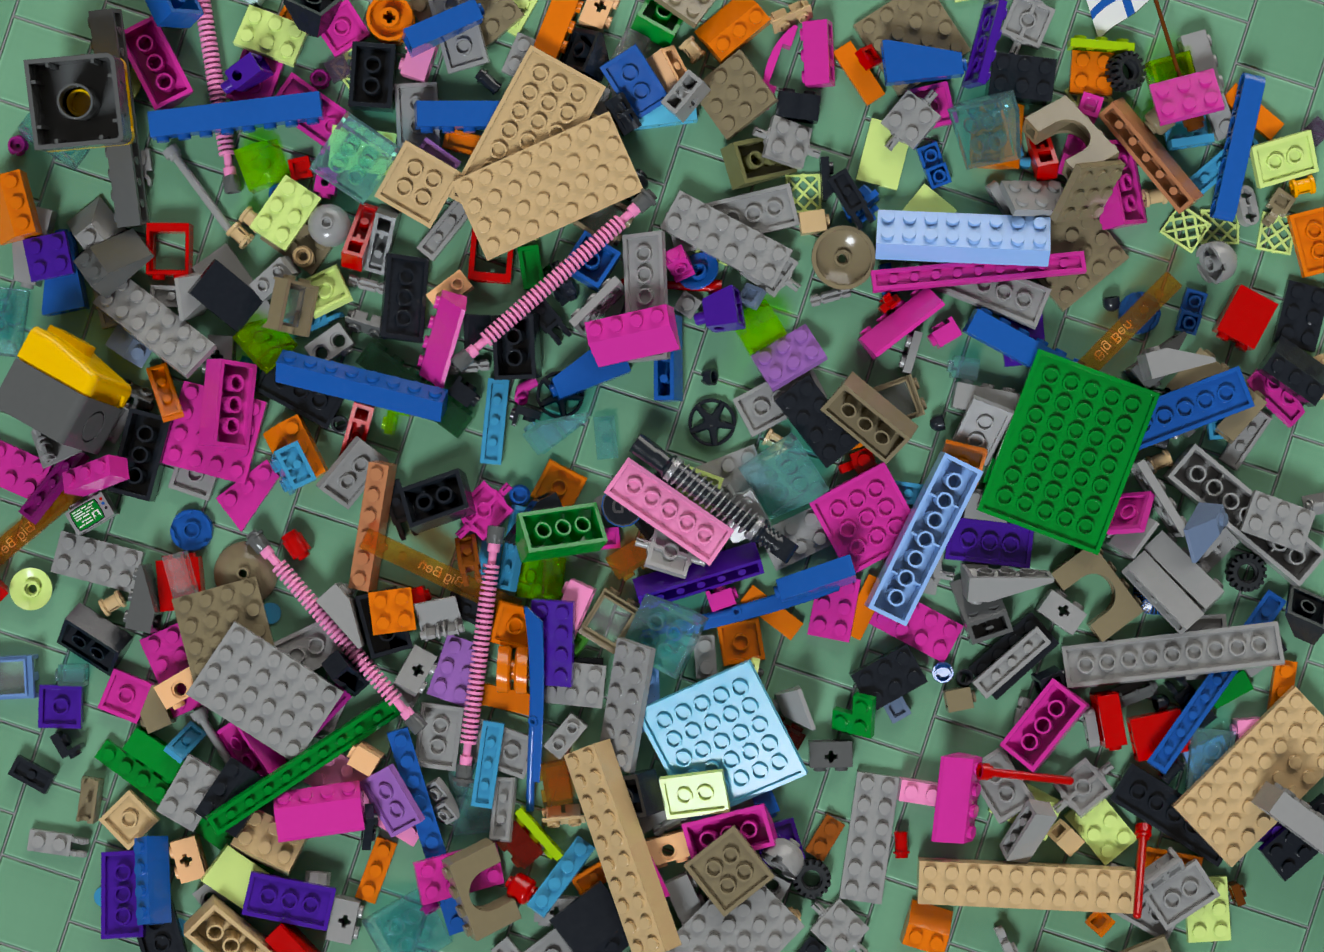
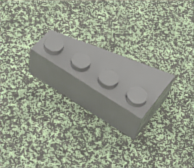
(1189, 575)

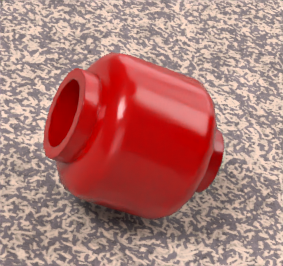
(521, 888)

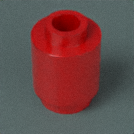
(296, 545)

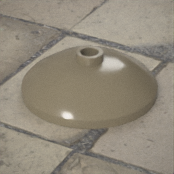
(854, 246)
(239, 557)

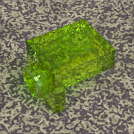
(389, 423)

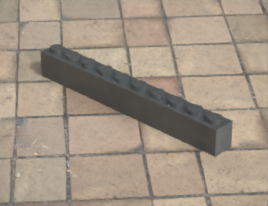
(125, 160)

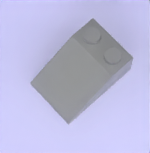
(1161, 362)
(342, 608)

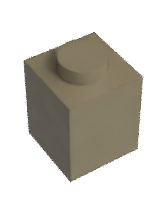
(959, 698)

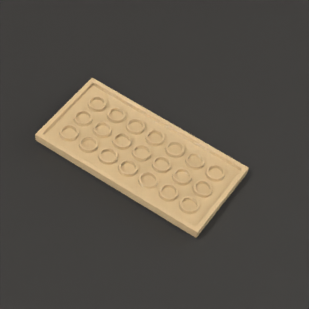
(538, 104)
(548, 186)
(1278, 748)

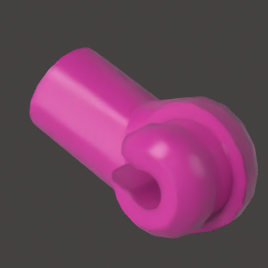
(522, 391)

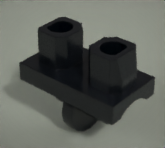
(622, 113)

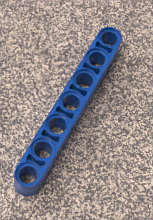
(1237, 147)

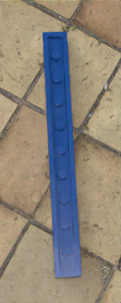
(1207, 695)
(427, 829)

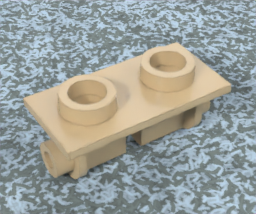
(799, 12)
(555, 818)

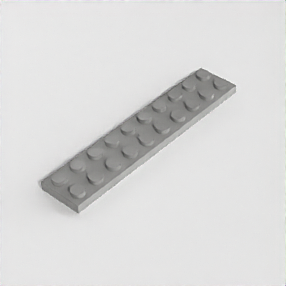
(1173, 655)

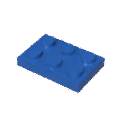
(636, 79)

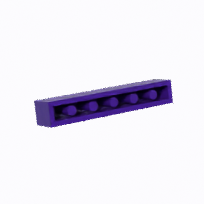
(727, 568)

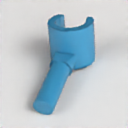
(1025, 162)

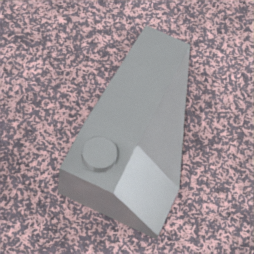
(989, 584)

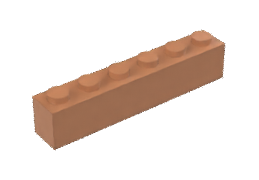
(1150, 155)
(374, 515)

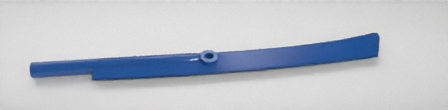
(755, 608)
(535, 638)

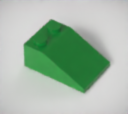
(657, 23)

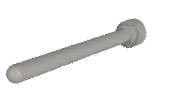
(173, 154)
(201, 717)

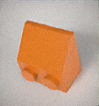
(926, 927)

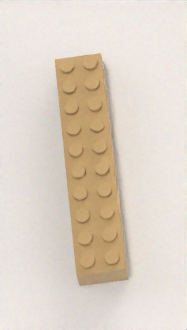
(622, 848)
(1025, 885)

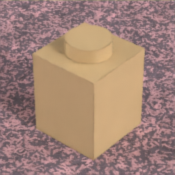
(813, 222)
(1065, 837)

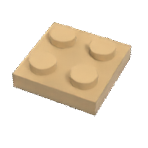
(129, 819)

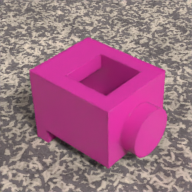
(324, 192)
(679, 263)
(944, 333)
(722, 597)

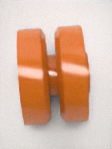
(381, 12)
(512, 669)

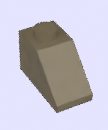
(154, 714)

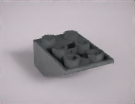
(144, 606)
(981, 620)

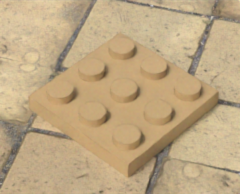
(417, 184)

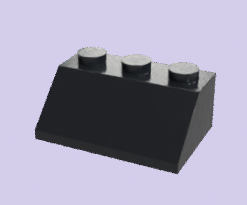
(1294, 371)
(94, 638)
(385, 643)
(230, 782)

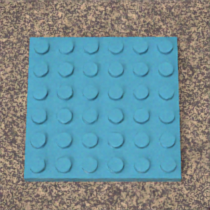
(725, 726)

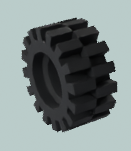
(1134, 67)
(1258, 569)
(818, 889)

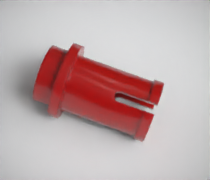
(901, 844)

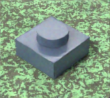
(752, 296)
(897, 710)

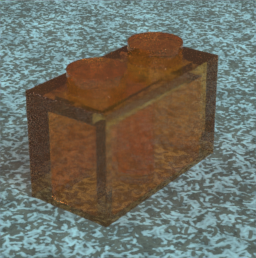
(626, 560)
(556, 783)

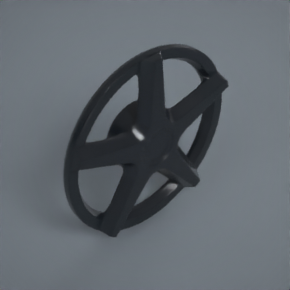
(561, 403)
(712, 422)

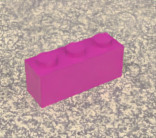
(818, 53)
(95, 475)

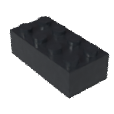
(144, 447)

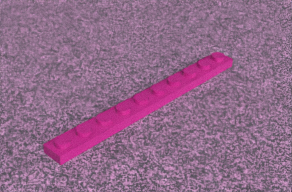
(967, 273)

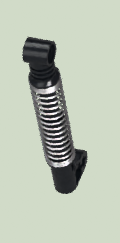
(706, 493)

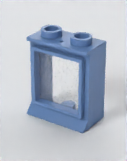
(18, 677)

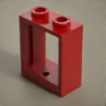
(169, 228)
(487, 277)
(1109, 719)

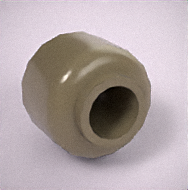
(1152, 123)

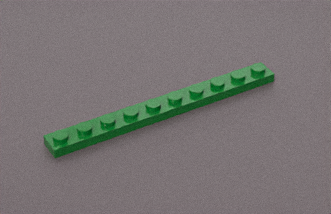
(301, 766)
(155, 789)

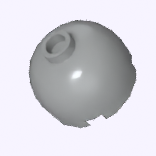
(329, 225)
(1217, 261)
(785, 856)

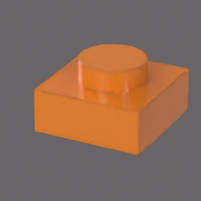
(1100, 922)

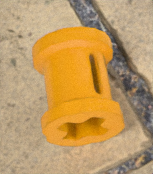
(1302, 186)

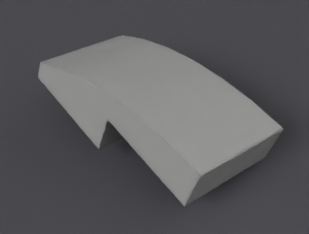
(446, 805)

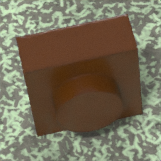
(1237, 893)

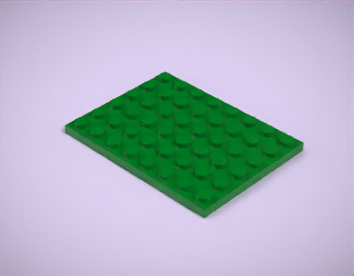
(1068, 451)

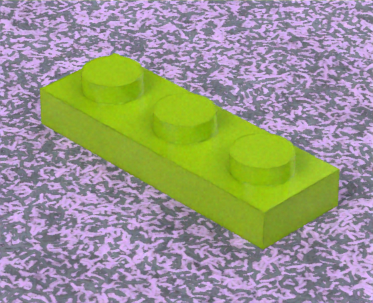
(1099, 44)
(538, 834)

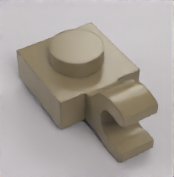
(1279, 204)

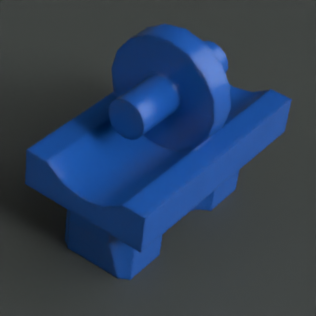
(871, 198)

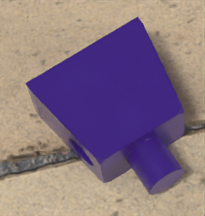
(246, 73)
(722, 311)

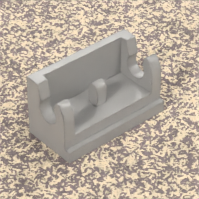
(1218, 549)
(1163, 870)

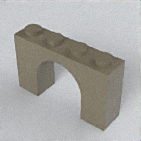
(1065, 117)
(1234, 424)
(1122, 606)
(460, 871)

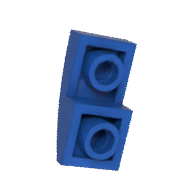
(933, 165)
(1190, 311)

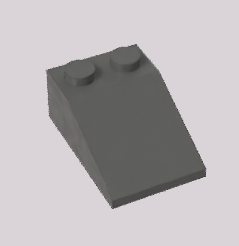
(113, 261)
(1133, 371)

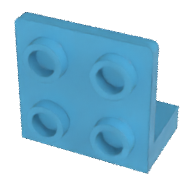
(1180, 138)
(292, 467)

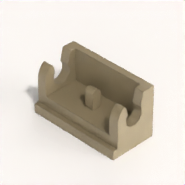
(90, 799)

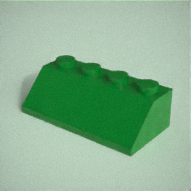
(559, 532)

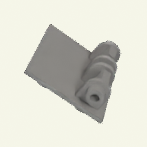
(50, 451)
(439, 618)

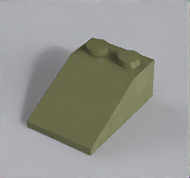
(748, 167)

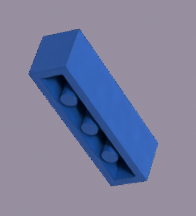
(453, 115)
(669, 373)
(152, 880)

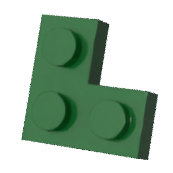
(860, 719)

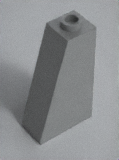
(21, 272)

